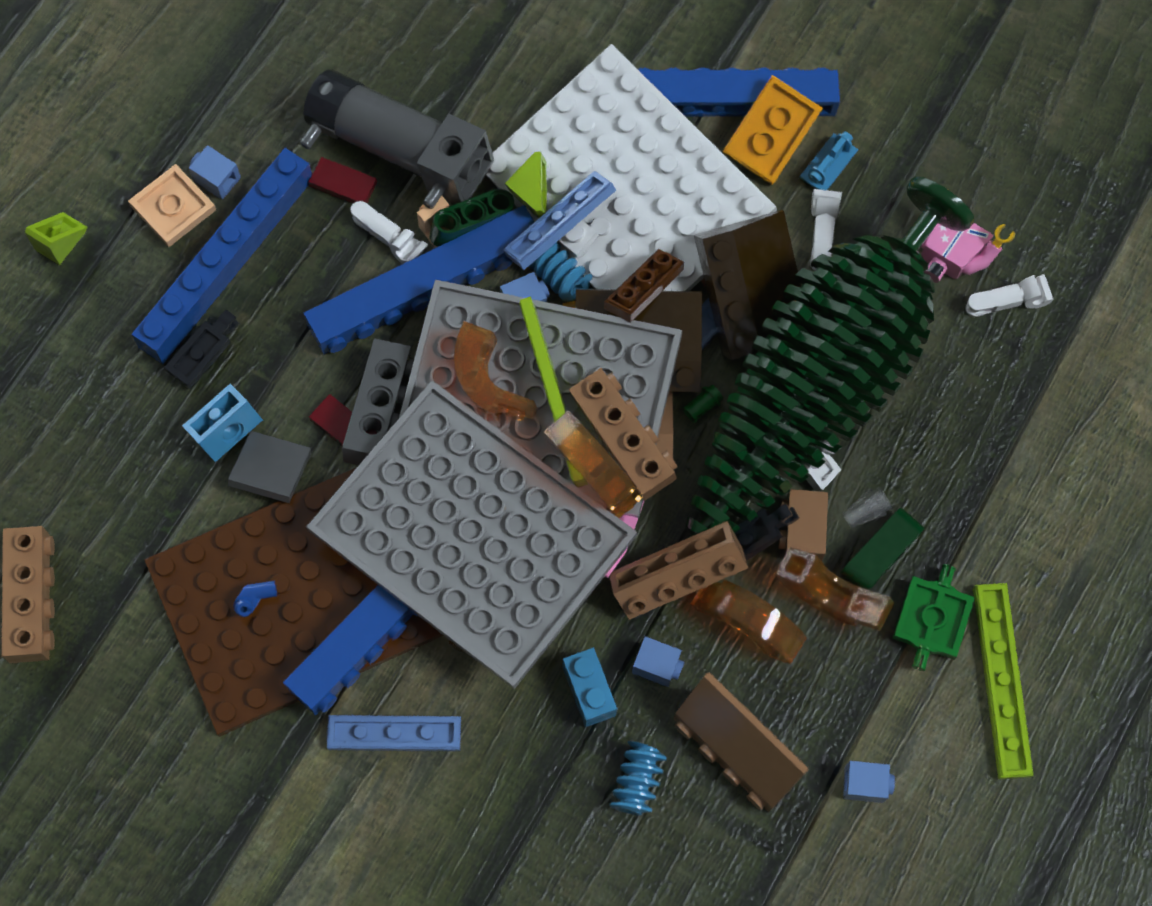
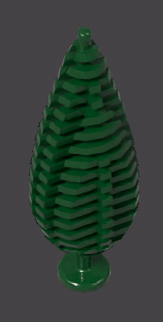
(826, 361)

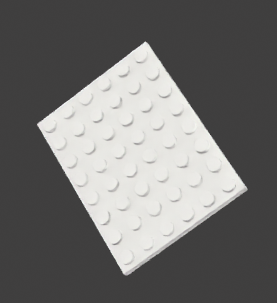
(661, 165)

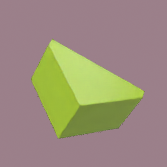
(530, 184)
(55, 236)

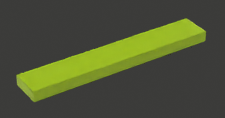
(546, 371)
(1003, 681)

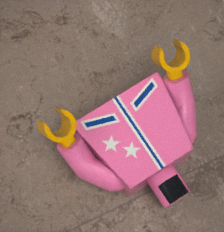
(961, 251)

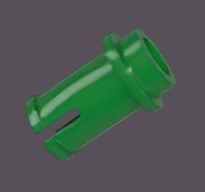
(703, 403)

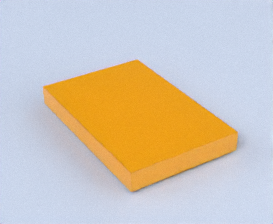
(772, 130)

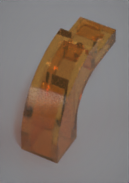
(471, 362)
(593, 464)
(823, 590)
(753, 616)

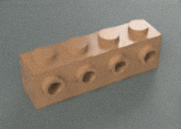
(623, 433)
(678, 570)
(27, 594)

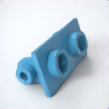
(830, 161)

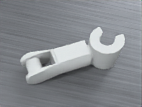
(825, 208)
(402, 243)
(1031, 290)

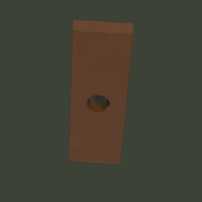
(644, 285)

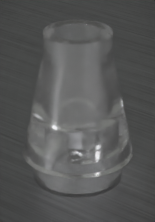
(868, 507)

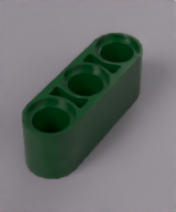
(479, 207)
(883, 550)

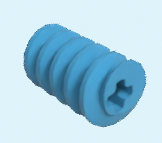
(561, 273)
(638, 779)

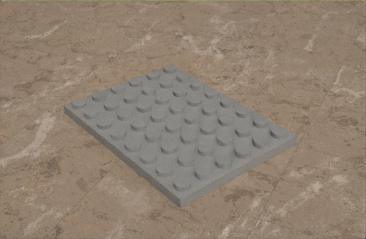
(578, 342)
(472, 533)

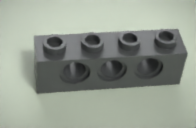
(383, 360)

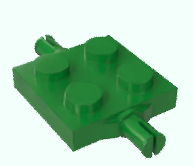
(933, 617)

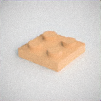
(172, 205)

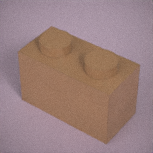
(811, 528)

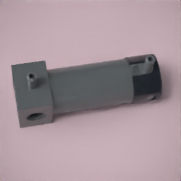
(446, 154)

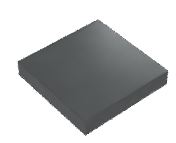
(269, 466)

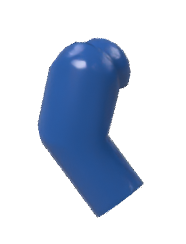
(251, 596)

